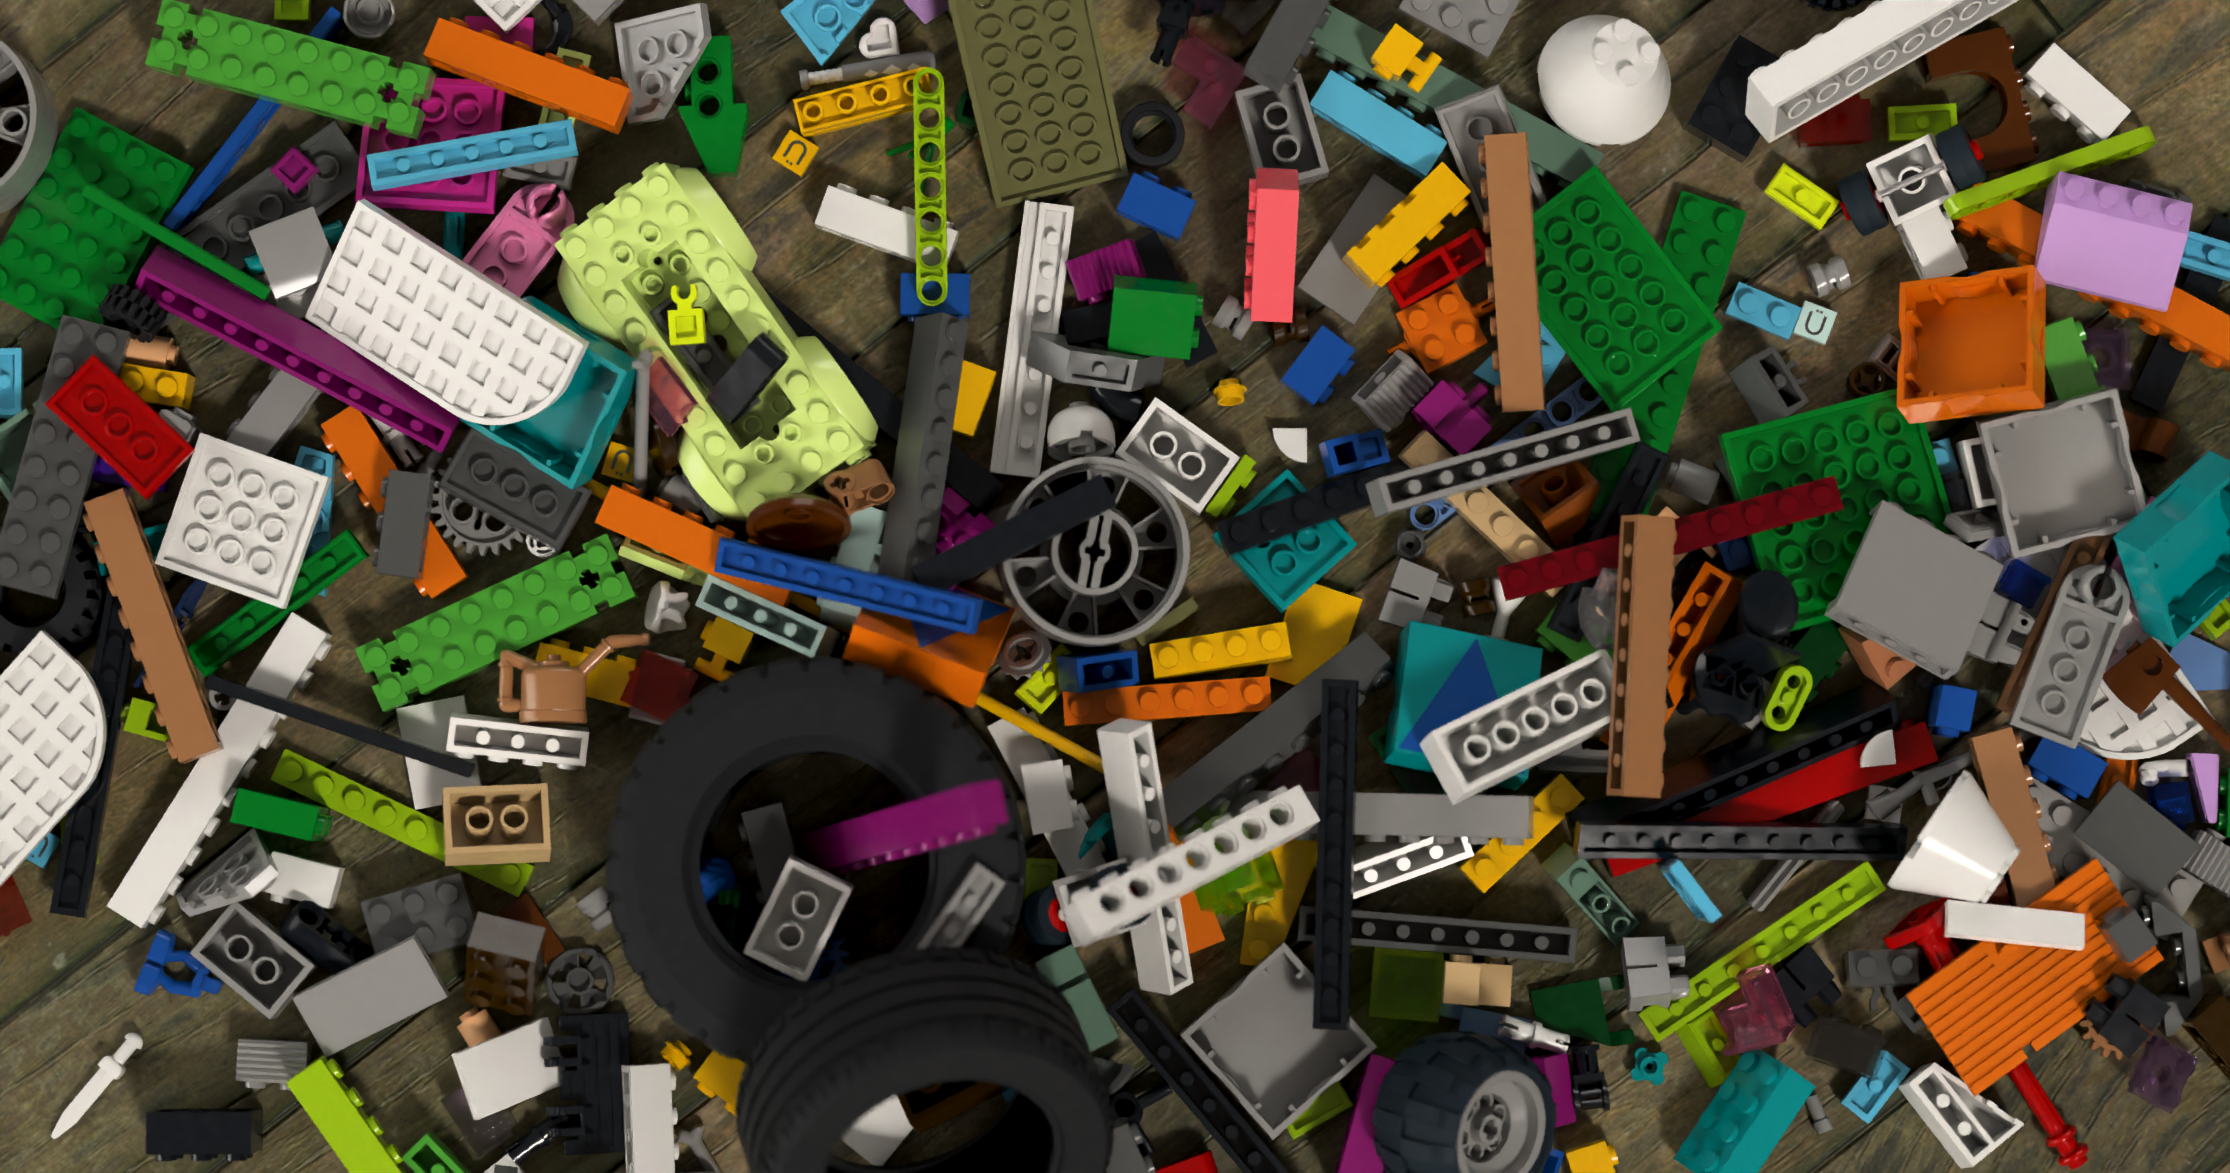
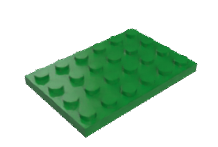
(69, 249)
(1613, 292)

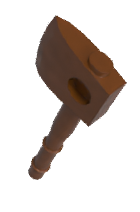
(2147, 672)

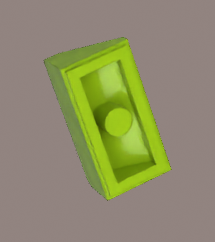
(1704, 1042)

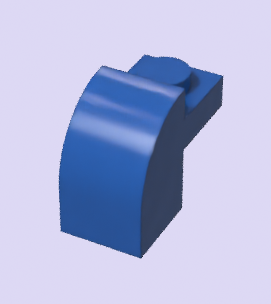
(1353, 453)

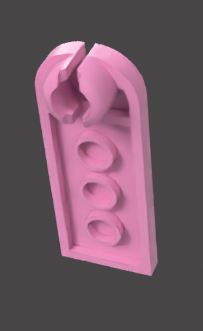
(520, 241)

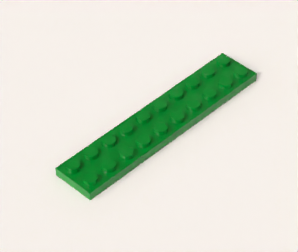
(1701, 248)

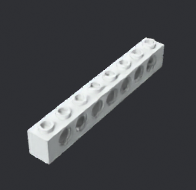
(1093, 922)

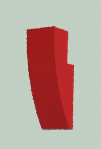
(1439, 268)

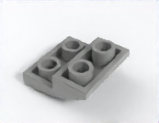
(292, 252)

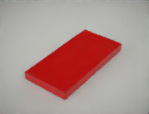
(120, 427)

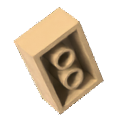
(496, 824)

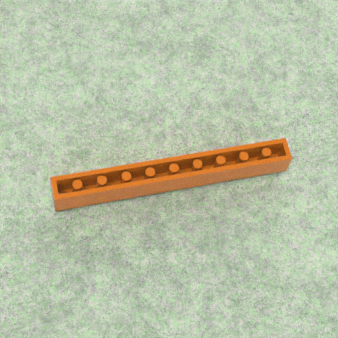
(2187, 322)

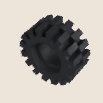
(132, 312)

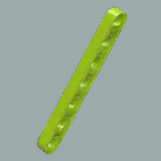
(926, 170)
(2041, 174)

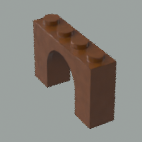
(1989, 57)

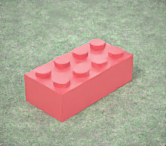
(1274, 238)

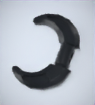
(561, 27)

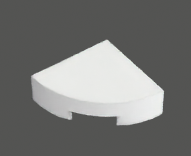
(1292, 442)
(1879, 750)

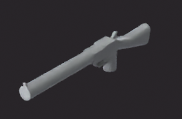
(1924, 780)

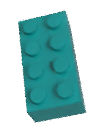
(1745, 1117)

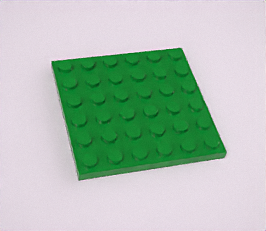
(1872, 459)

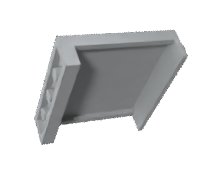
(1915, 590)

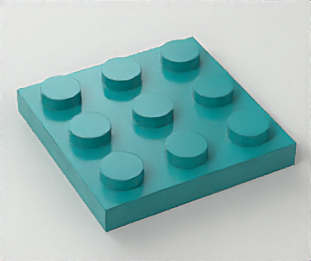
(1293, 563)

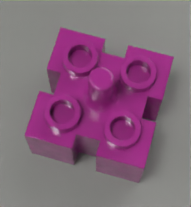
(1454, 416)
(957, 524)

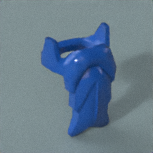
(715, 875)

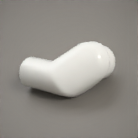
(2162, 768)

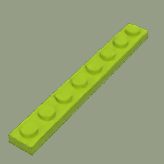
(387, 816)
(1766, 947)

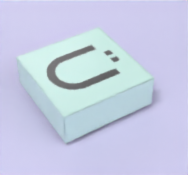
(1814, 323)

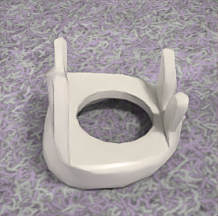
(666, 608)

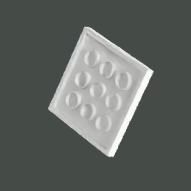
(243, 520)

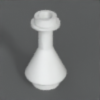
(1504, 610)

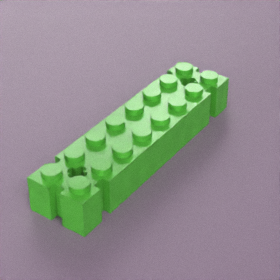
(290, 69)
(499, 618)

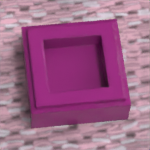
(294, 170)

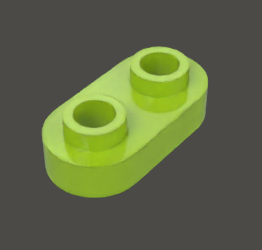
(1788, 699)

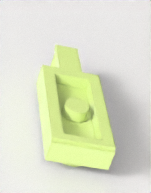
(661, 562)

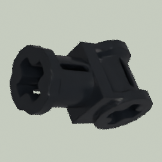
(1589, 1081)

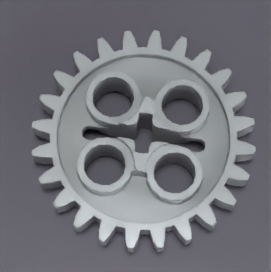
(465, 529)

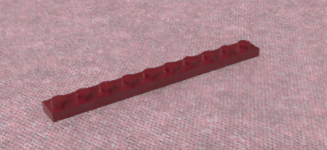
(1693, 533)

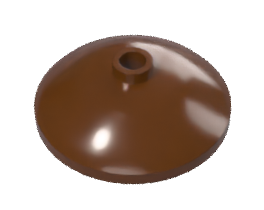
(798, 523)

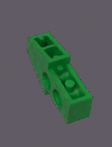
(721, 135)

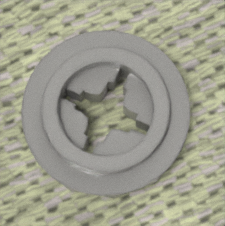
(1027, 642)

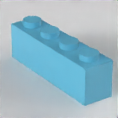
(1377, 124)

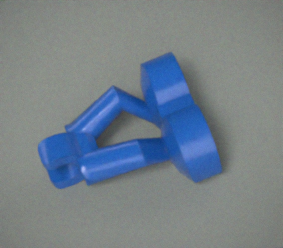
(153, 970)

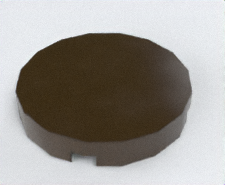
(661, 450)

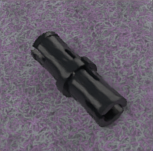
(536, 1138)

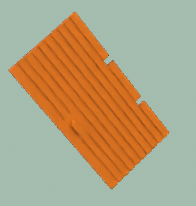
(2018, 994)

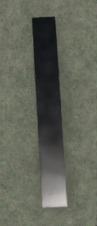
(340, 725)

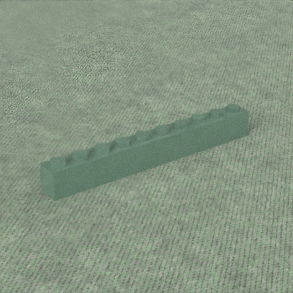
(1353, 45)

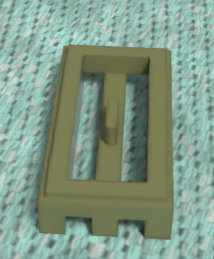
(1167, 622)

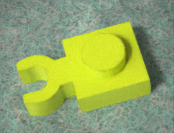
(686, 323)

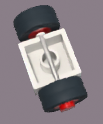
(1912, 179)
(1043, 914)

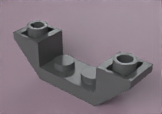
(1092, 367)
(2187, 976)

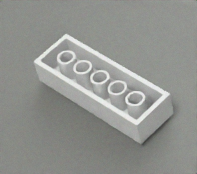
(1522, 727)

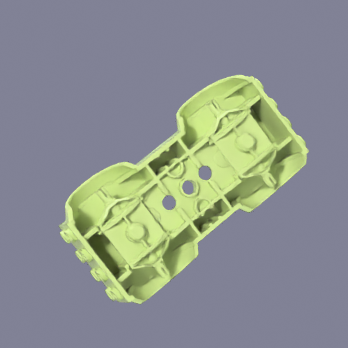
(681, 234)

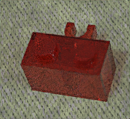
(1839, 126)

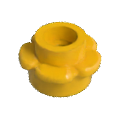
(1230, 392)
(676, 1054)

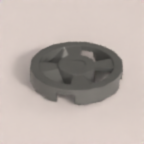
(580, 981)

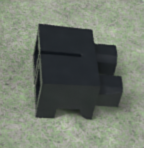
(1814, 979)
(2112, 1020)

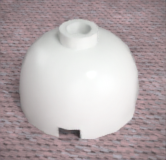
(1079, 432)

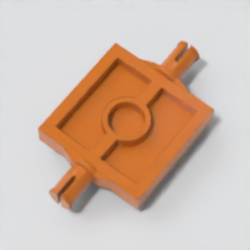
(1442, 328)

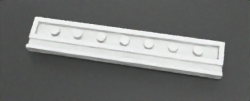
(1034, 307)

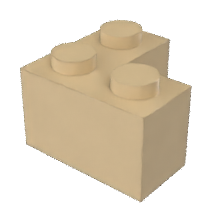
(1476, 982)

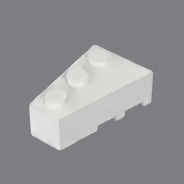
(1962, 1123)

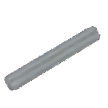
(1785, 868)

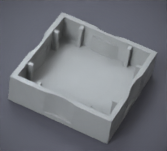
(2061, 471)
(1265, 1042)

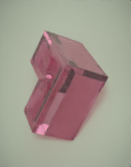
(1217, 76)
(1765, 1016)

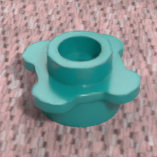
(1644, 1057)

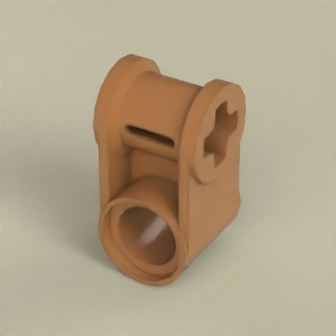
(860, 486)

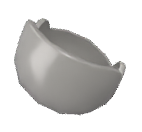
(368, 17)

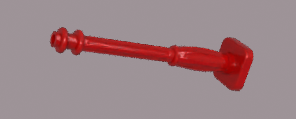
(1926, 928)

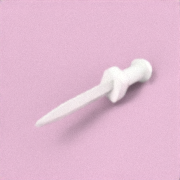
(110, 1068)

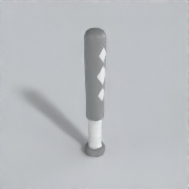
(869, 69)

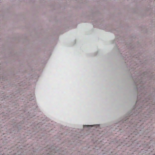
(1603, 80)
(1960, 849)

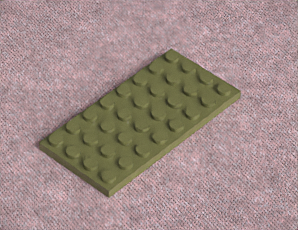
(1039, 95)

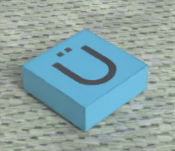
(45, 850)

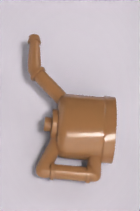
(551, 688)

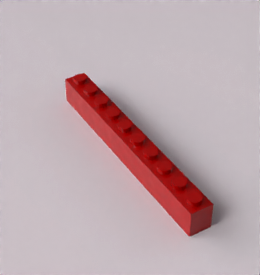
(1811, 786)

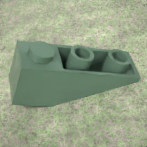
(1590, 893)

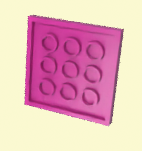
(454, 111)

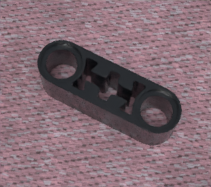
(747, 378)
(323, 938)

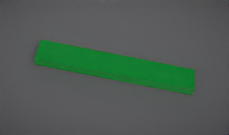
(176, 241)
(259, 617)

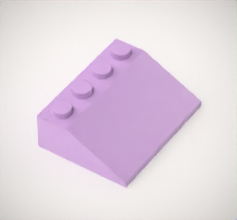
(2112, 240)

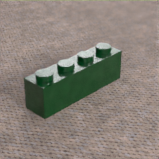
(1820, 651)

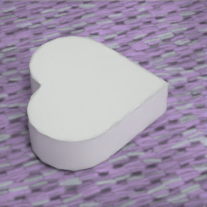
(880, 41)

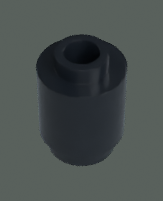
(1956, 492)

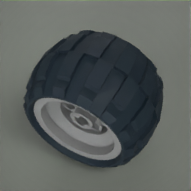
(1464, 1108)

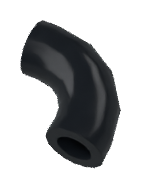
(1117, 404)

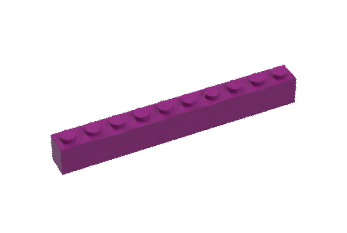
(292, 347)
(906, 829)

